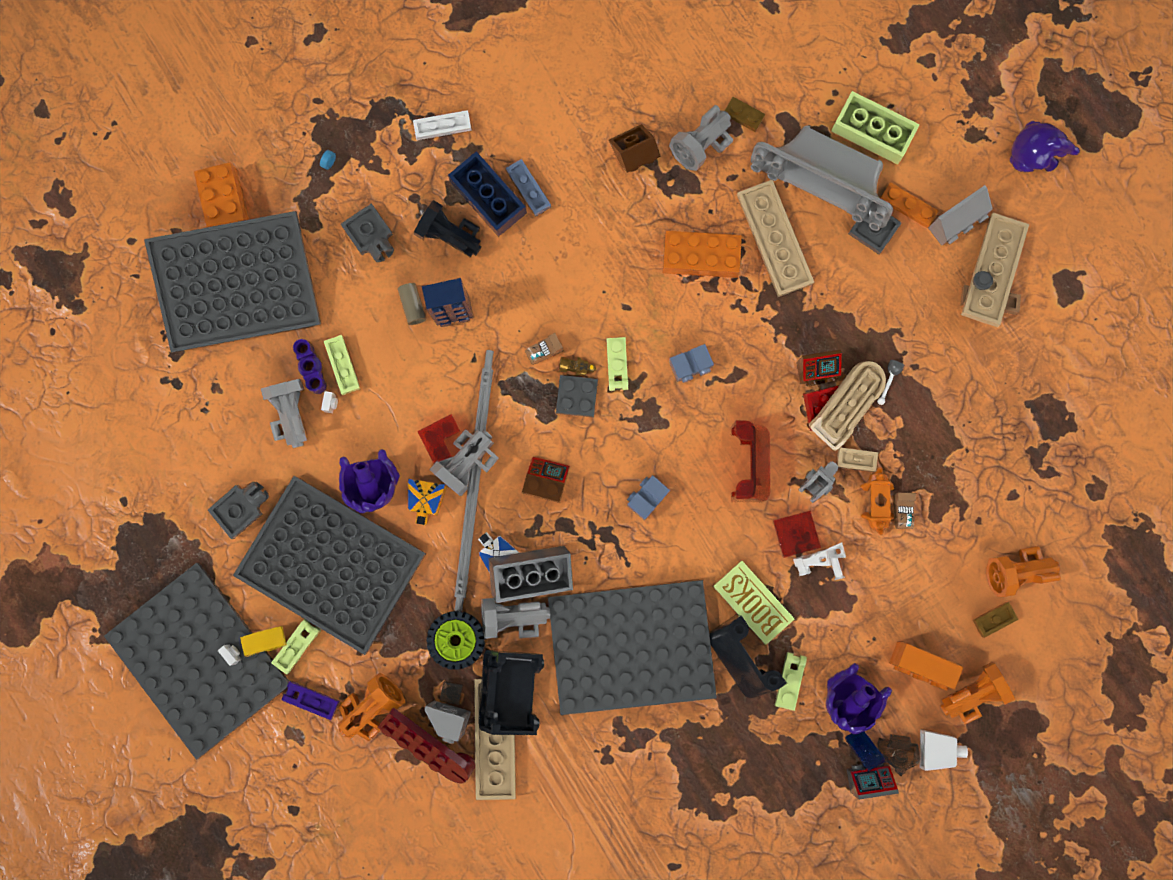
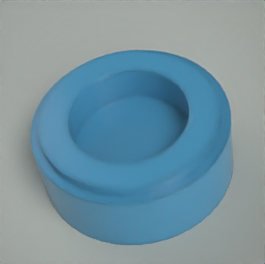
(327, 159)

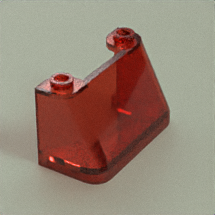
(758, 437)

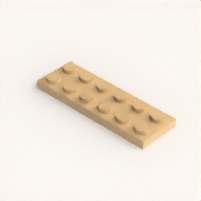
(775, 238)
(1000, 258)
(493, 761)

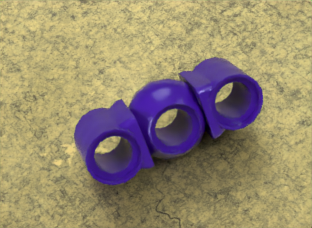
(306, 358)

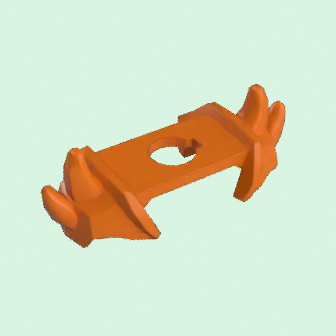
(880, 516)

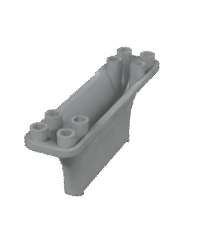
(827, 172)

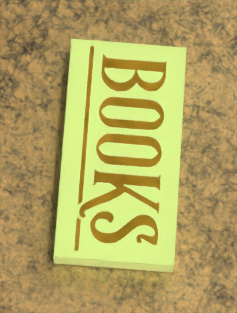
(754, 602)

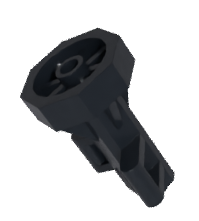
(436, 225)

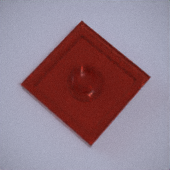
(796, 534)

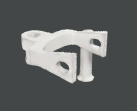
(814, 559)

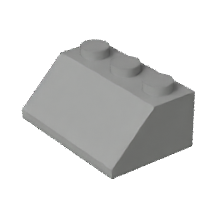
(962, 217)
(447, 720)

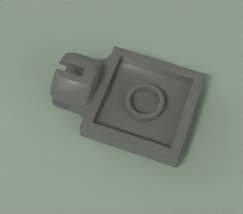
(369, 233)
(239, 508)

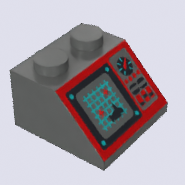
(872, 783)

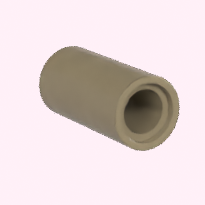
(411, 304)

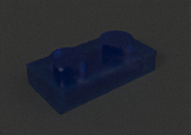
(865, 750)

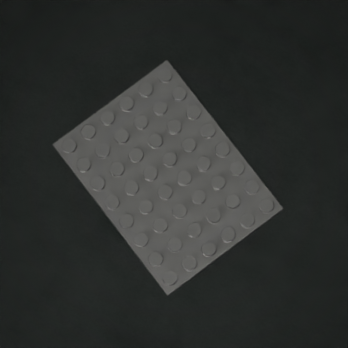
(233, 281)
(329, 565)
(632, 647)
(176, 660)

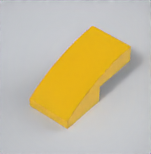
(263, 641)

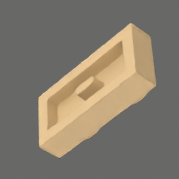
(857, 459)

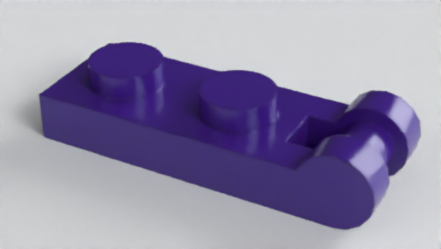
(311, 700)

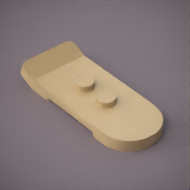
(849, 404)

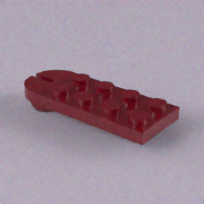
(427, 748)

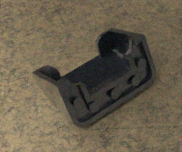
(726, 644)
(508, 693)

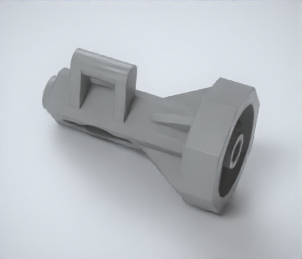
(690, 146)
(285, 399)
(456, 470)
(498, 617)

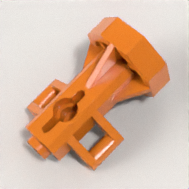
(1008, 576)
(988, 687)
(379, 699)

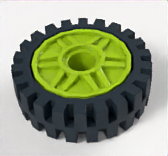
(443, 649)

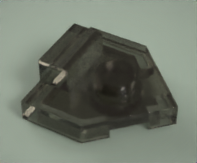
(899, 752)

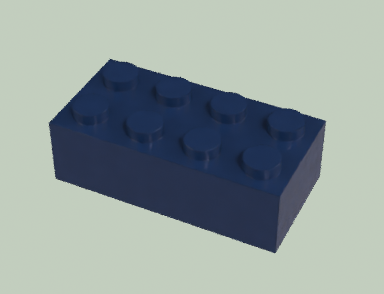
(487, 194)
(448, 302)

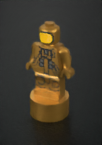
(580, 366)

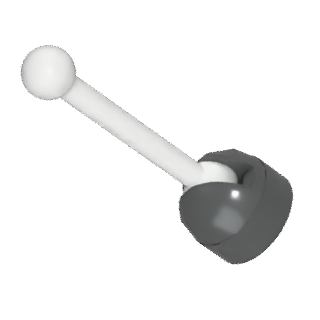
(894, 368)

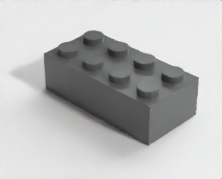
(530, 574)

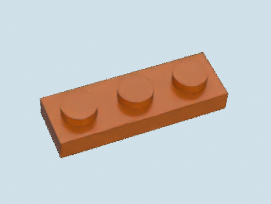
(909, 205)

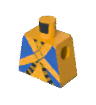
(425, 499)

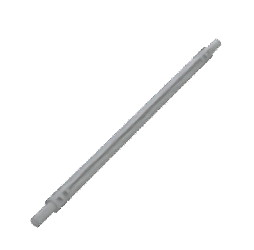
(473, 487)

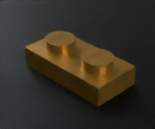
(744, 114)
(995, 619)

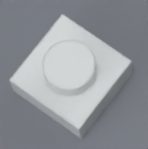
(329, 402)
(230, 654)

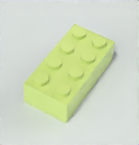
(875, 128)

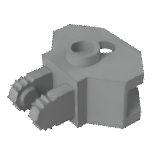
(820, 481)

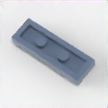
(528, 187)

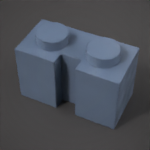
(691, 363)
(648, 497)

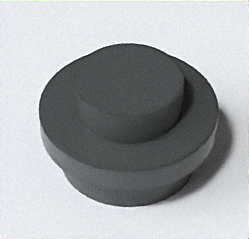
(982, 280)

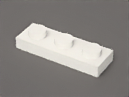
(442, 125)

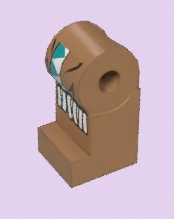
(544, 349)
(904, 510)

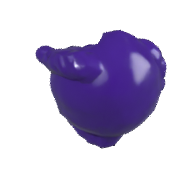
(1037, 147)
(368, 483)
(854, 701)

